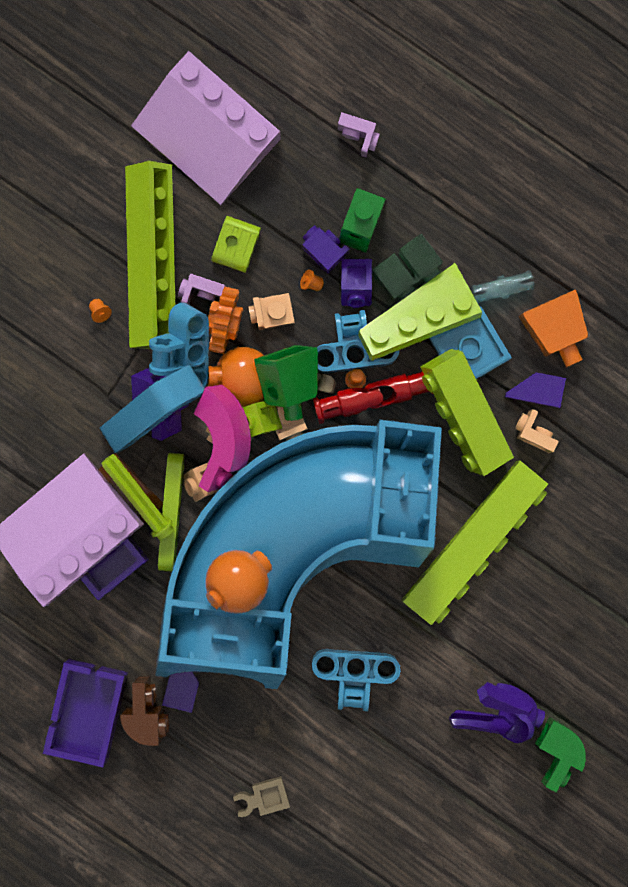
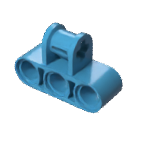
(348, 338)
(183, 344)
(355, 684)

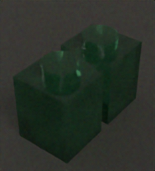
(420, 260)

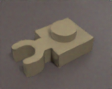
(267, 797)

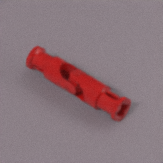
(356, 400)

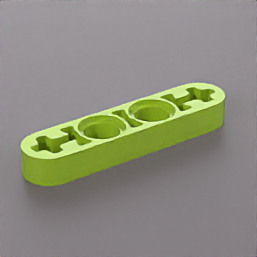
(171, 510)

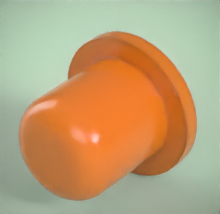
(311, 281)
(99, 311)
(355, 378)

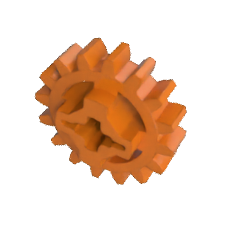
(224, 320)

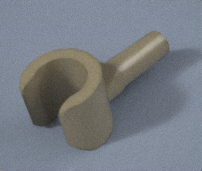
(326, 383)

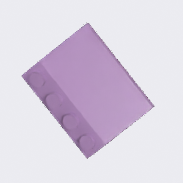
(205, 128)
(66, 530)

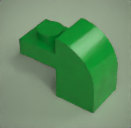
(566, 748)

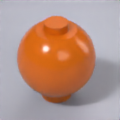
(238, 374)
(237, 581)

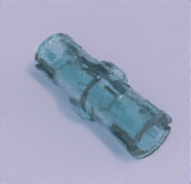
(503, 287)

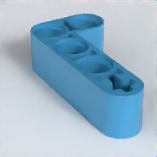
(151, 408)

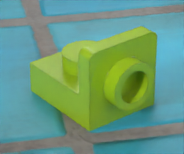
(262, 418)

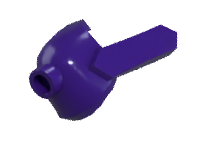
(516, 714)

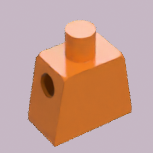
(557, 327)

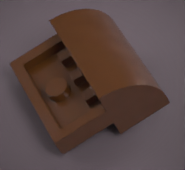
(144, 721)

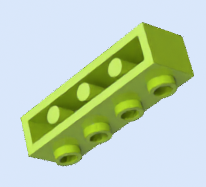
(466, 412)

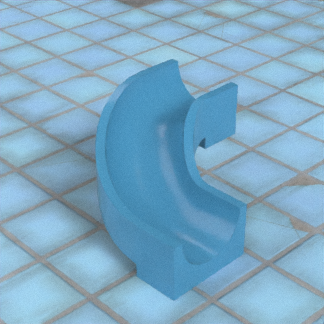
(305, 508)

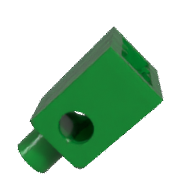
(361, 220)
(289, 378)

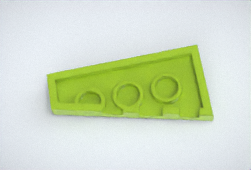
(428, 311)

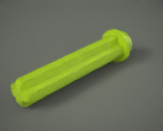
(130, 488)

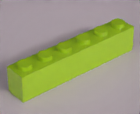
(149, 250)
(474, 543)

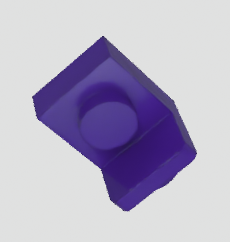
(356, 282)

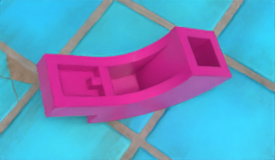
(229, 434)

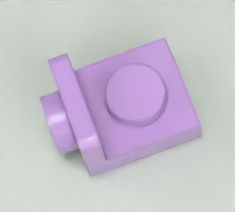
(355, 127)
(207, 289)

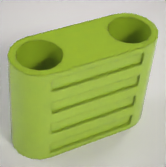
(236, 244)

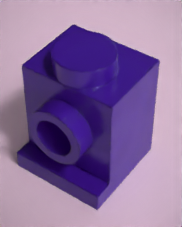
(324, 248)

